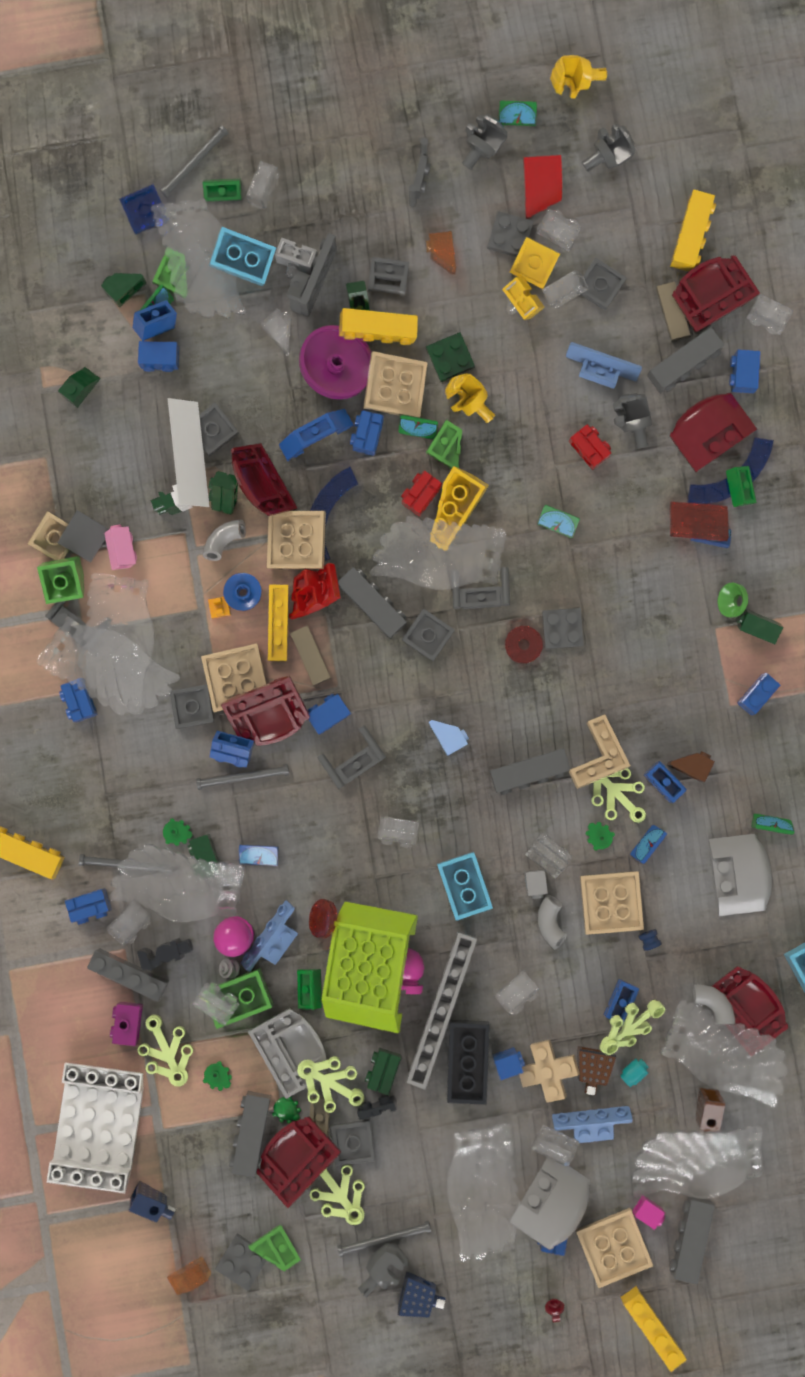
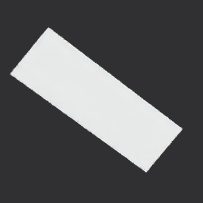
(188, 453)

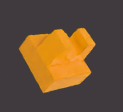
(219, 607)

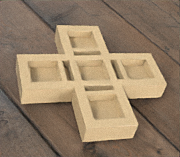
(548, 1071)

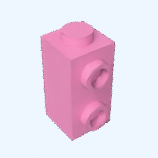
(120, 547)

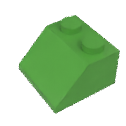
(62, 579)

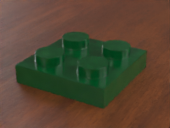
(450, 357)

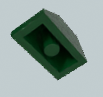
(122, 286)
(357, 295)
(78, 386)

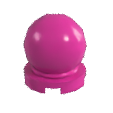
(233, 936)
(413, 972)

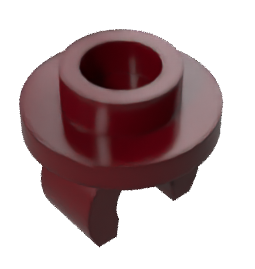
(555, 1308)

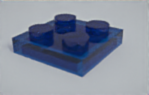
(138, 208)

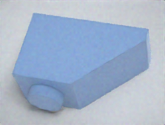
(449, 736)

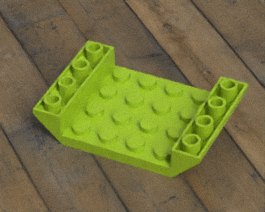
(367, 966)

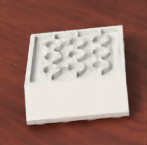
(97, 1128)

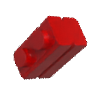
(590, 446)
(421, 493)

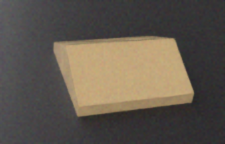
(47, 536)

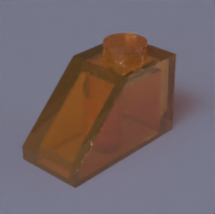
(442, 250)
(190, 1276)

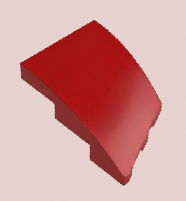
(542, 183)
(314, 590)

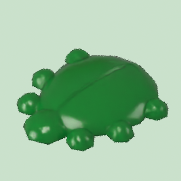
(176, 832)
(599, 836)
(217, 1076)
(286, 1110)

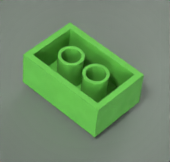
(251, 995)

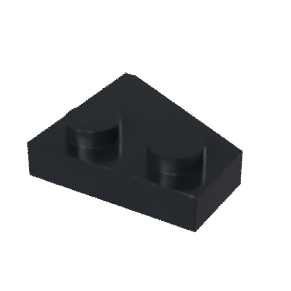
(374, 1109)

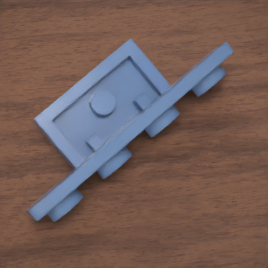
(601, 366)
(273, 940)
(592, 1124)

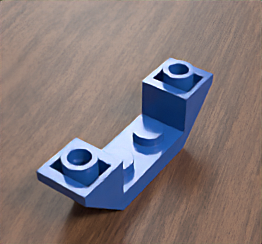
(312, 432)

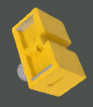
(521, 299)

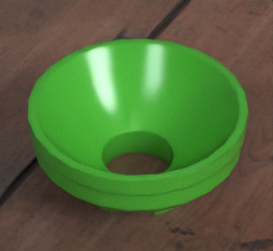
(728, 600)

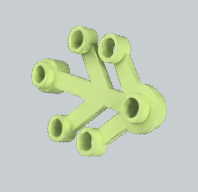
(614, 791)
(614, 1040)
(167, 1053)
(328, 1081)
(340, 1195)

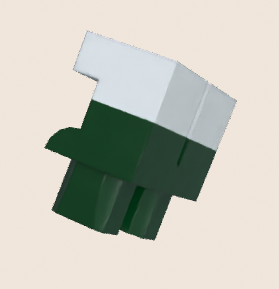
(168, 503)

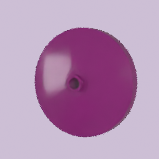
(334, 364)

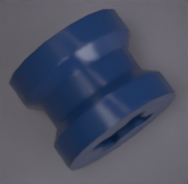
(650, 940)

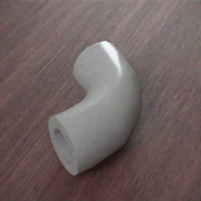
(221, 537)
(548, 921)
(716, 1001)

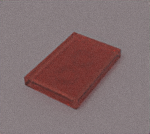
(699, 521)

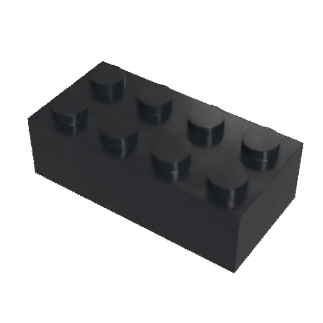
(468, 1062)

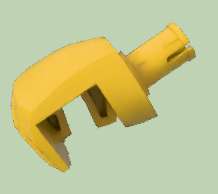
(575, 73)
(471, 395)

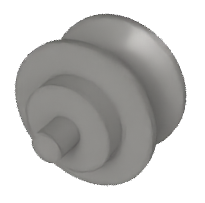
(229, 968)

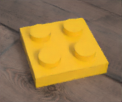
(534, 262)

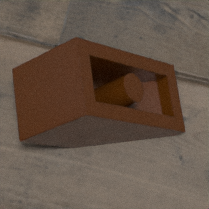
(694, 765)

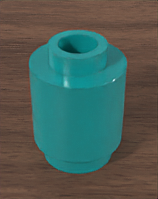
(634, 1072)

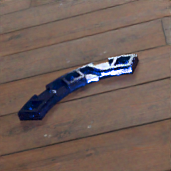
(720, 491)
(331, 494)

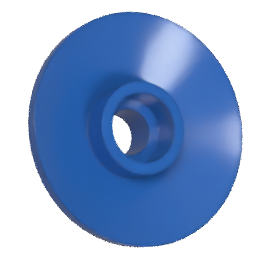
(240, 582)

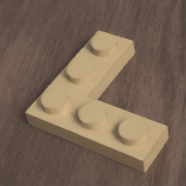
(612, 759)

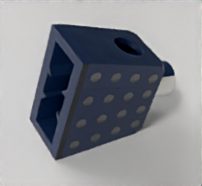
(149, 1203)
(418, 1297)

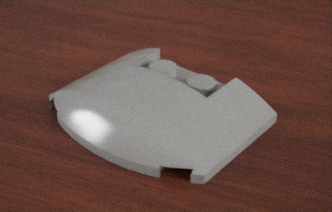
(740, 874)
(284, 1044)
(552, 1204)

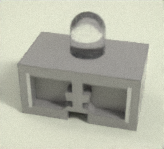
(295, 258)

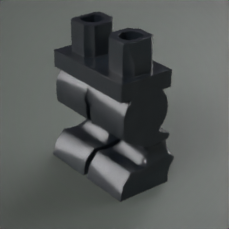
(165, 953)

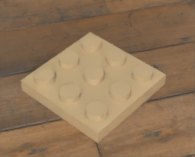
(395, 385)
(296, 540)
(233, 673)
(611, 902)
(614, 1247)

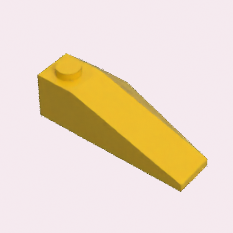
(459, 496)

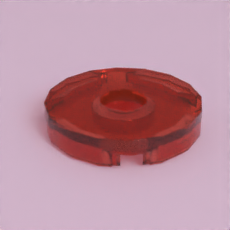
(523, 633)
(322, 927)

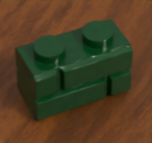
(223, 492)
(383, 1070)

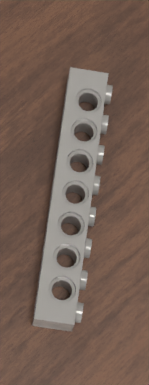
(441, 1010)

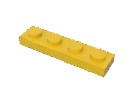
(278, 622)

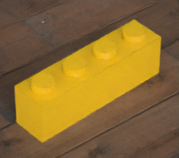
(692, 231)
(378, 326)
(29, 854)
(653, 1328)

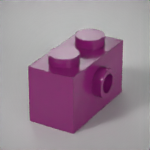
(127, 1023)

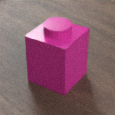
(649, 1212)

